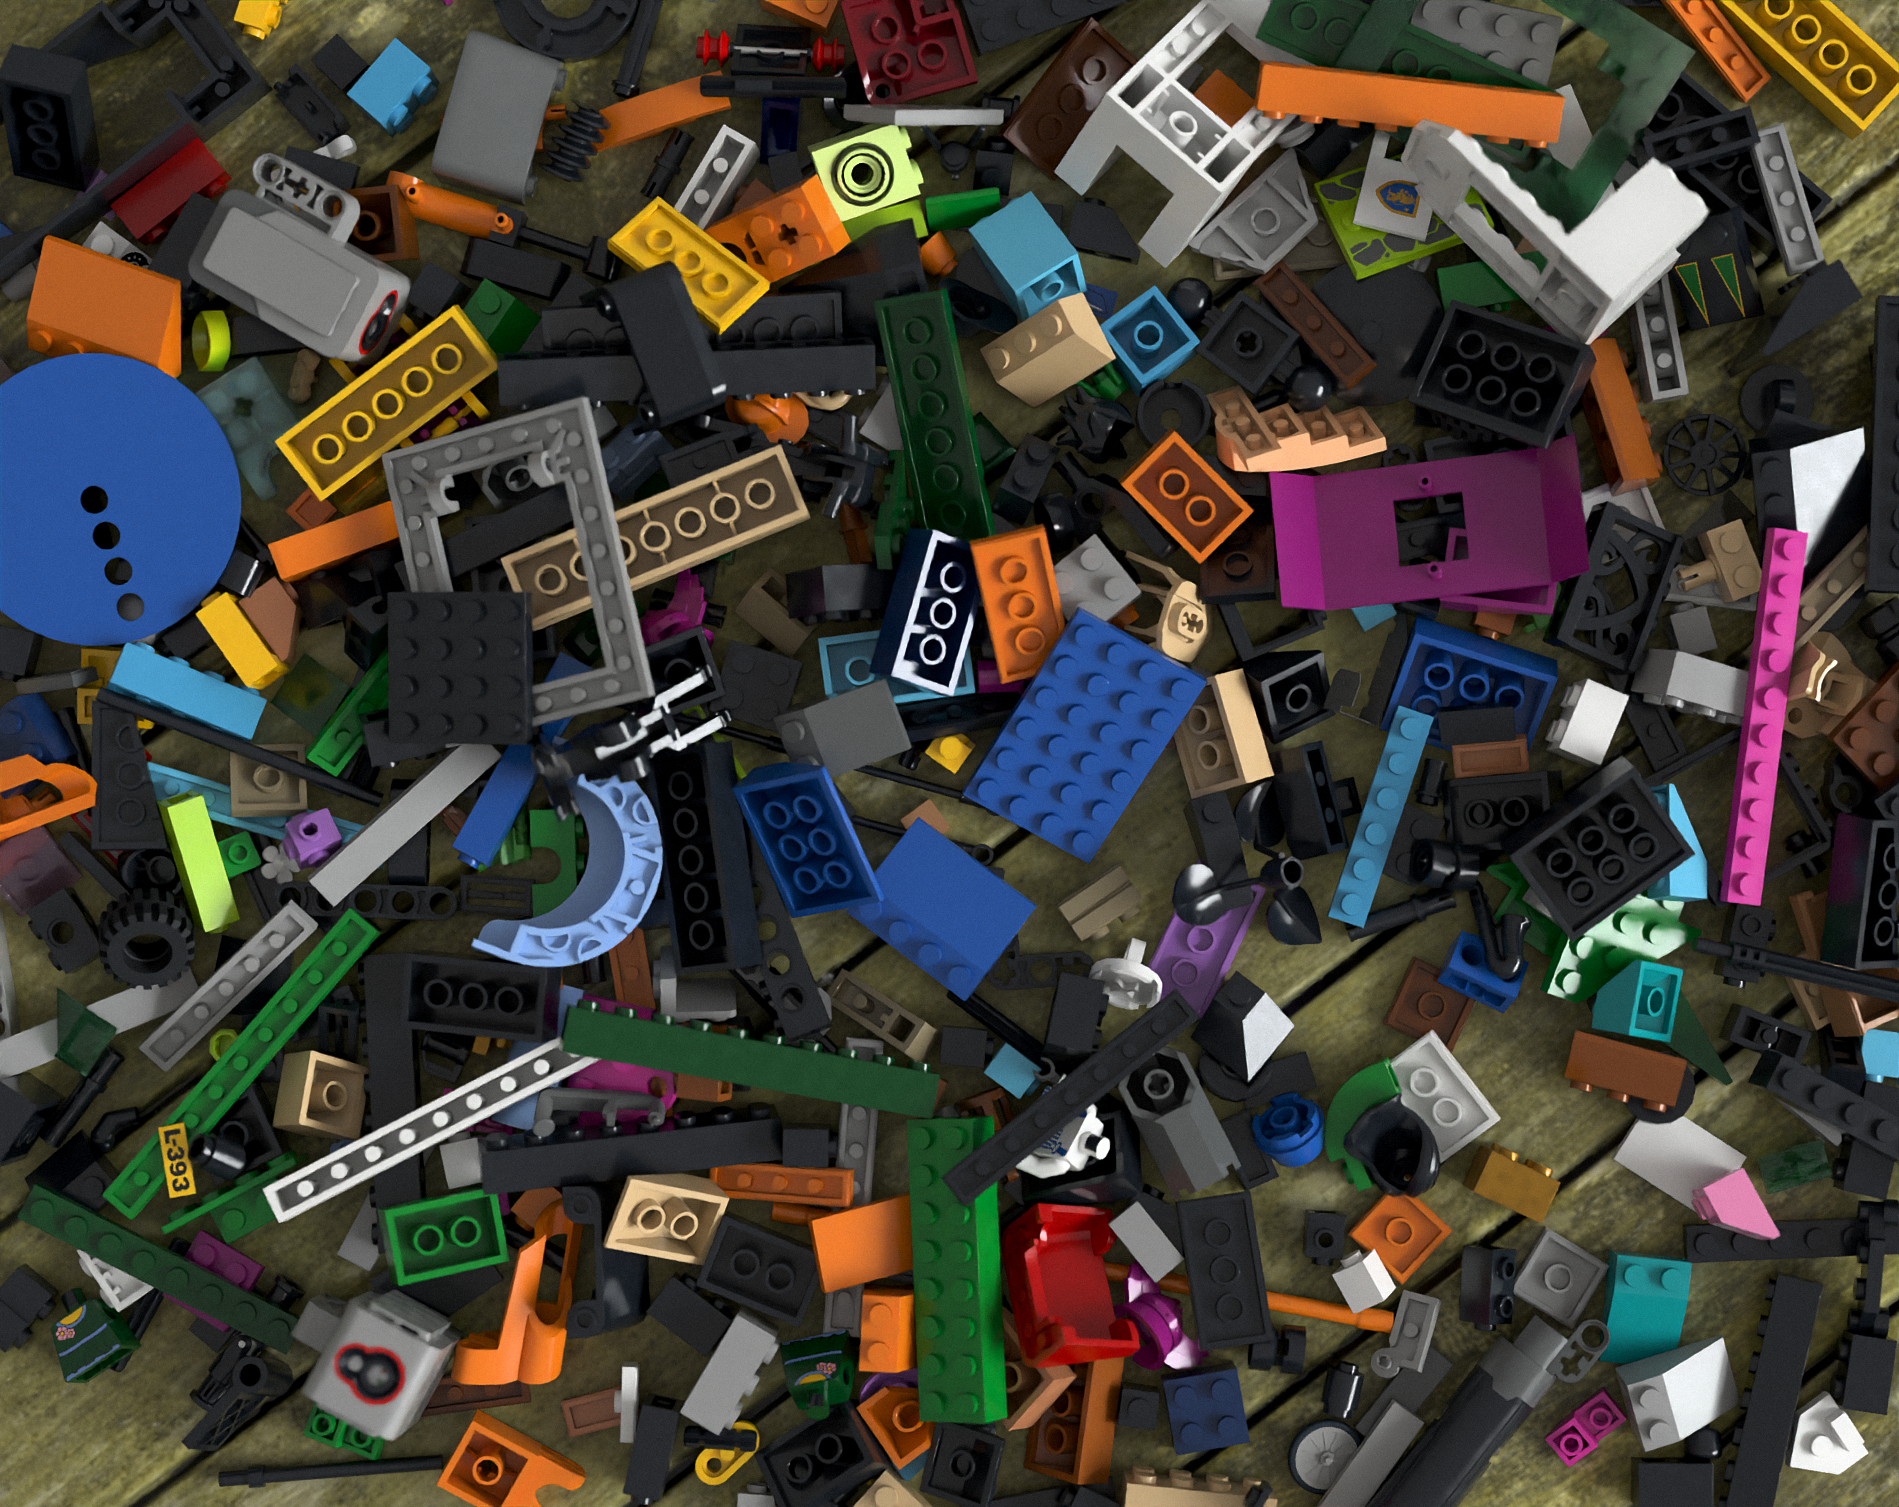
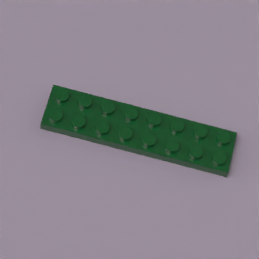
(1323, 28)
(935, 414)

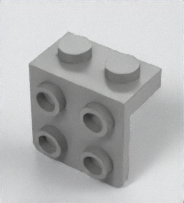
(692, 997)

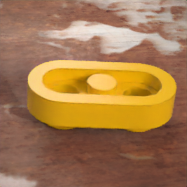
(730, 1460)

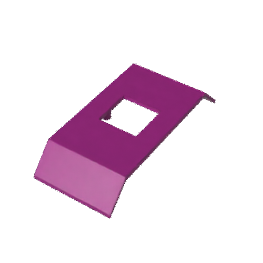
(1342, 534)

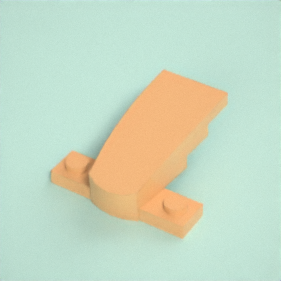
(1288, 440)

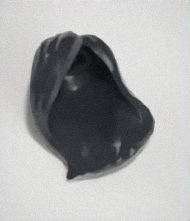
(1394, 1148)

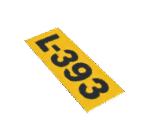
(176, 1160)

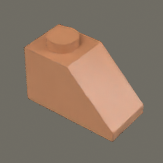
(276, 616)

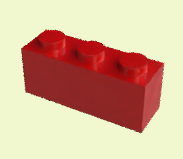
(161, 196)

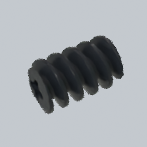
(576, 143)

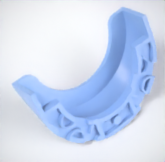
(612, 893)

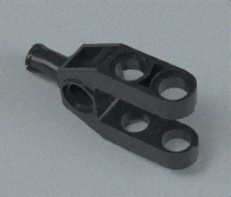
(1113, 495)

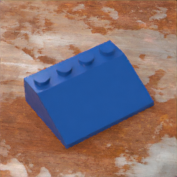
(1462, 668)
(806, 838)
(944, 909)

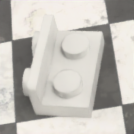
(117, 1287)

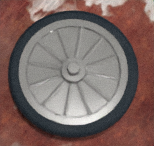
(1321, 1453)

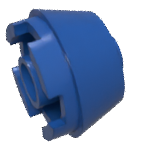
(1290, 1130)

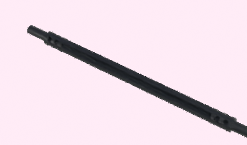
(1800, 968)

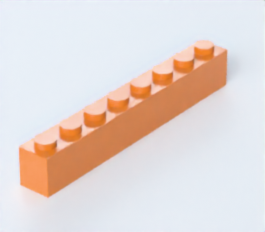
(1406, 101)

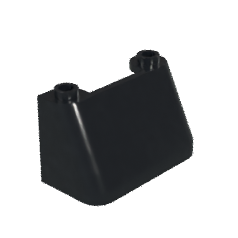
(620, 1275)

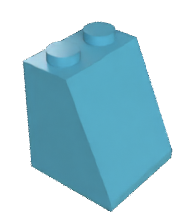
(1028, 256)

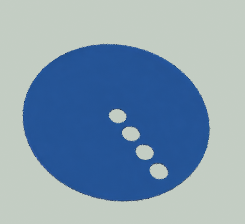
(166, 486)

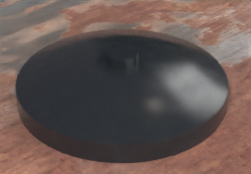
(1392, 320)

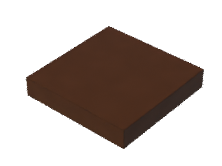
(1428, 1005)

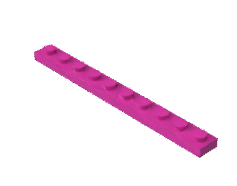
(1763, 716)

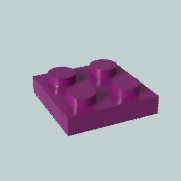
(224, 1261)

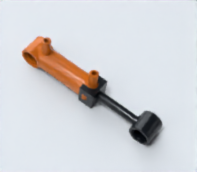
(499, 225)

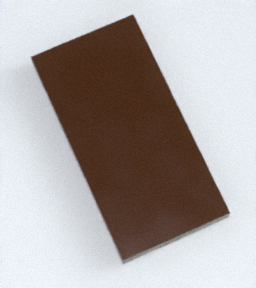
(1067, 96)

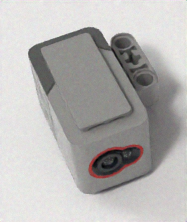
(298, 265)
(376, 1358)

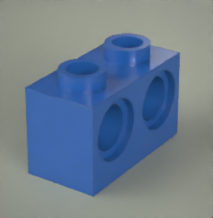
(1476, 979)

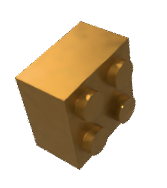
(1515, 1185)

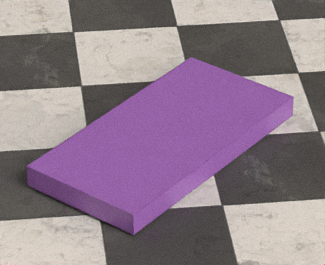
(1200, 956)

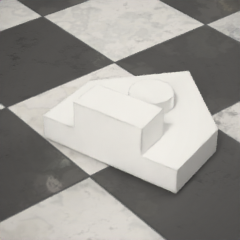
(1824, 1438)

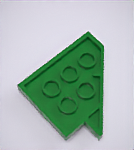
(1636, 931)

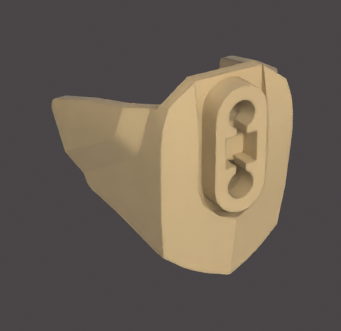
(1184, 621)
(1822, 687)

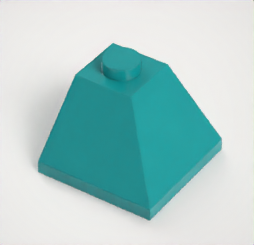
(1639, 1001)

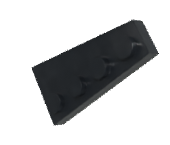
(126, 799)

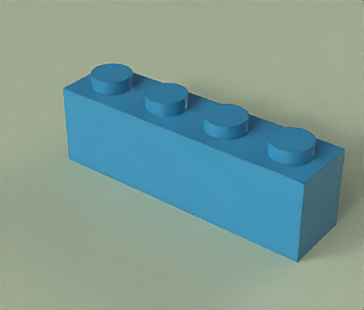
(186, 692)

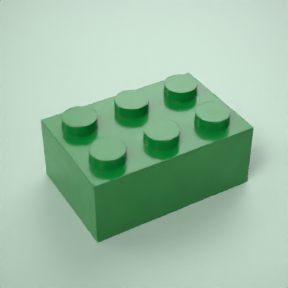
(442, 1235)

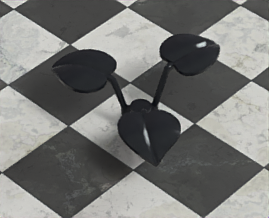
(1292, 915)

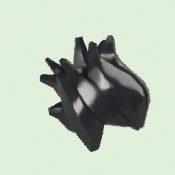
(1095, 427)

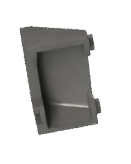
(496, 118)

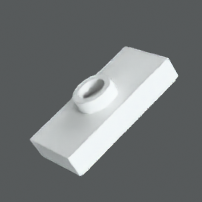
(627, 1401)

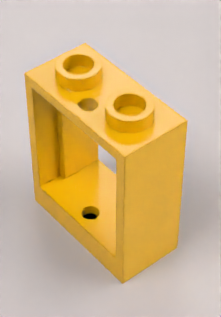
(241, 641)

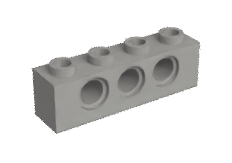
(1657, 345)

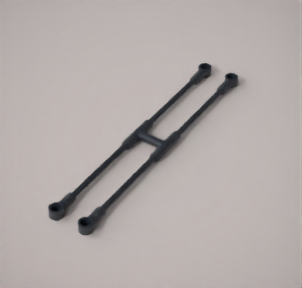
(775, 744)

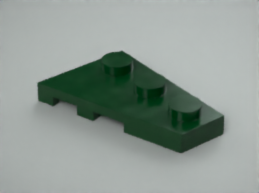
(893, 513)

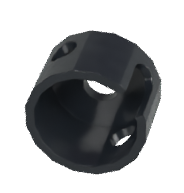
(1183, 398)

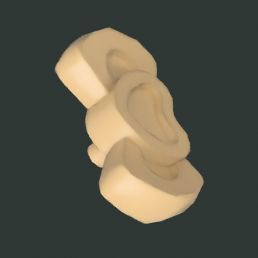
(303, 375)

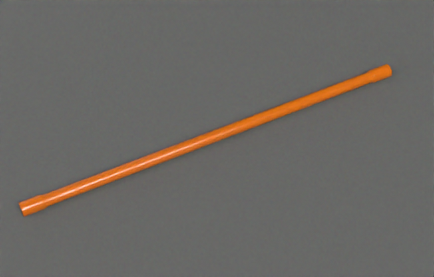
(1367, 1319)

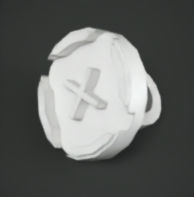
(1127, 979)

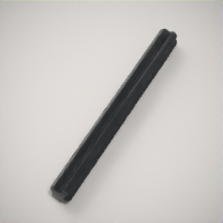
(1022, 1041)

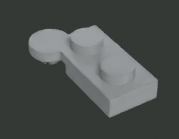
(1409, 1335)

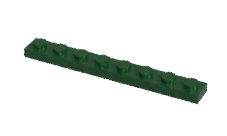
(159, 1267)

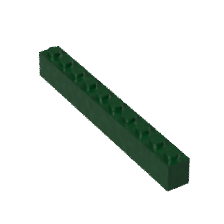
(748, 1060)

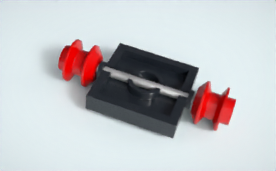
(770, 51)

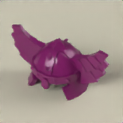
(681, 614)
(1158, 1324)

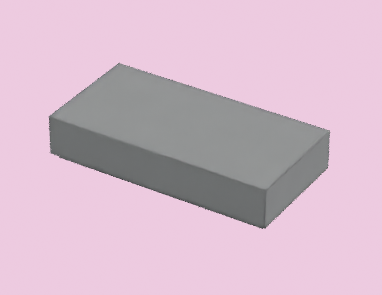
(1146, 1241)

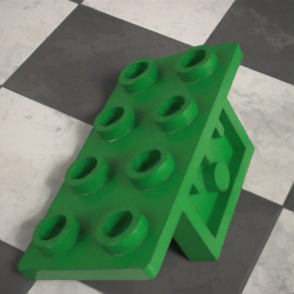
(240, 1209)

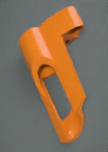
(75, 785)
(532, 1330)

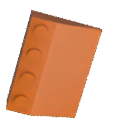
(103, 306)

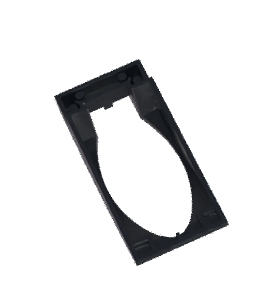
(204, 111)

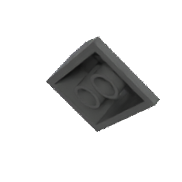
(844, 728)

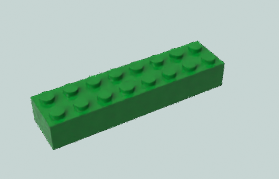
(955, 1277)

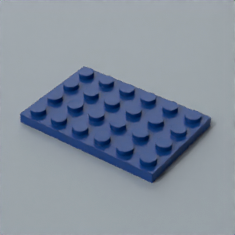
(1084, 735)

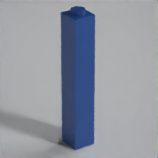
(509, 786)

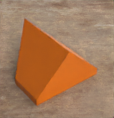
(897, 1424)

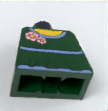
(90, 1337)
(820, 1371)

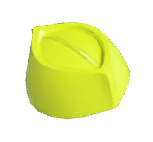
(211, 340)

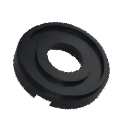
(567, 38)

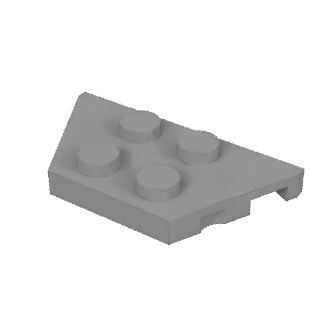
(1262, 220)

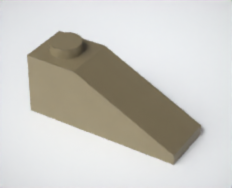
(882, 1016)

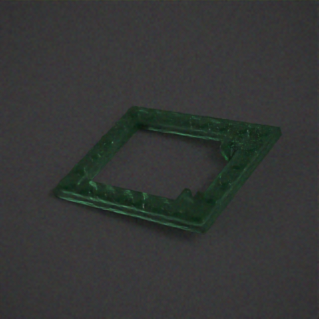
(1637, 56)

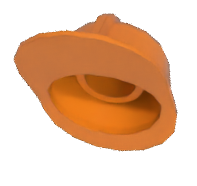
(776, 417)

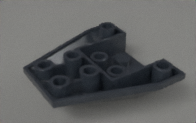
(867, 269)

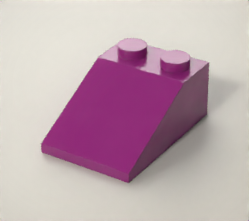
(1528, 600)

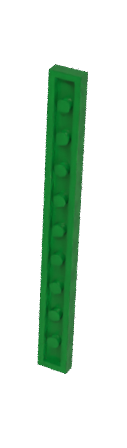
(247, 1056)

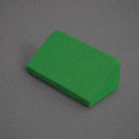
(961, 208)

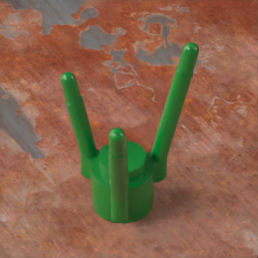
(1108, 384)

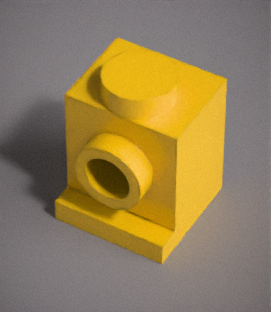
(258, 17)
(950, 751)

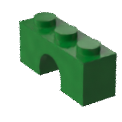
(564, 840)

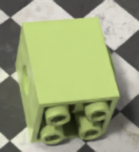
(889, 175)

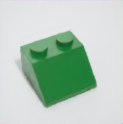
(500, 318)

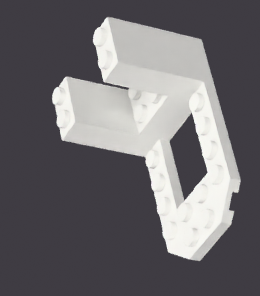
(1174, 131)
(1592, 270)

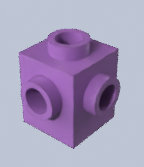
(311, 838)

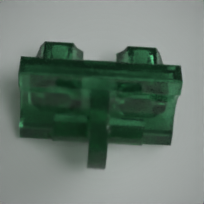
(1794, 1166)

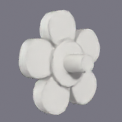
(279, 864)

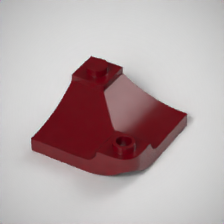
(908, 48)

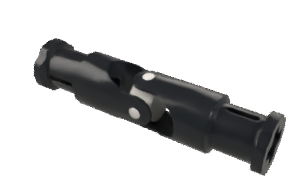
(220, 1372)

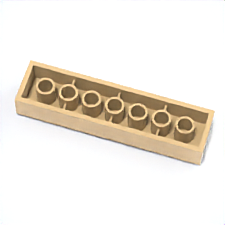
(666, 533)

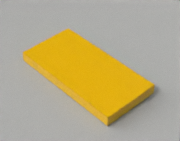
(715, 278)

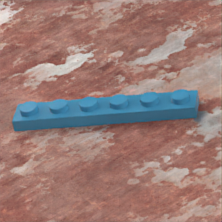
(1380, 816)

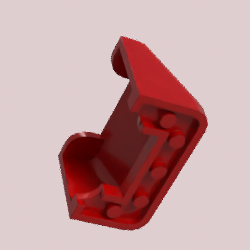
(1063, 1287)

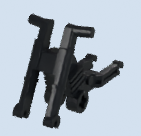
(821, 469)
(620, 744)

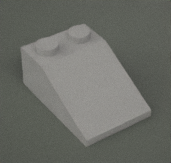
(1677, 1391)

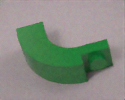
(1363, 1089)

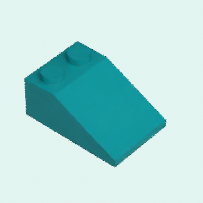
(1643, 1304)

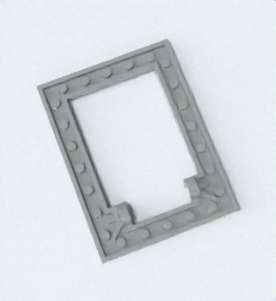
(570, 443)

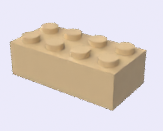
(1178, 1489)

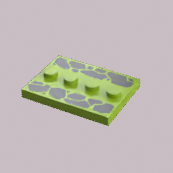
(1374, 250)

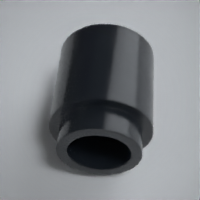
(217, 1155)
(1342, 1389)

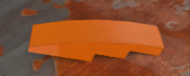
(658, 111)

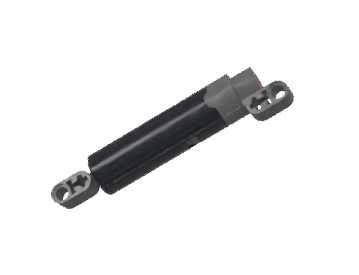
(1484, 1415)

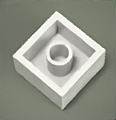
(1586, 722)

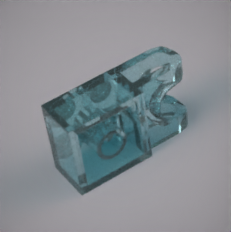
(253, 435)

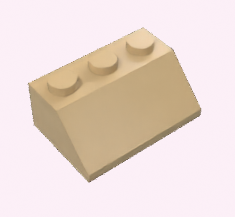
(1049, 351)
(1222, 737)

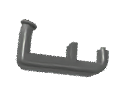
(595, 1101)

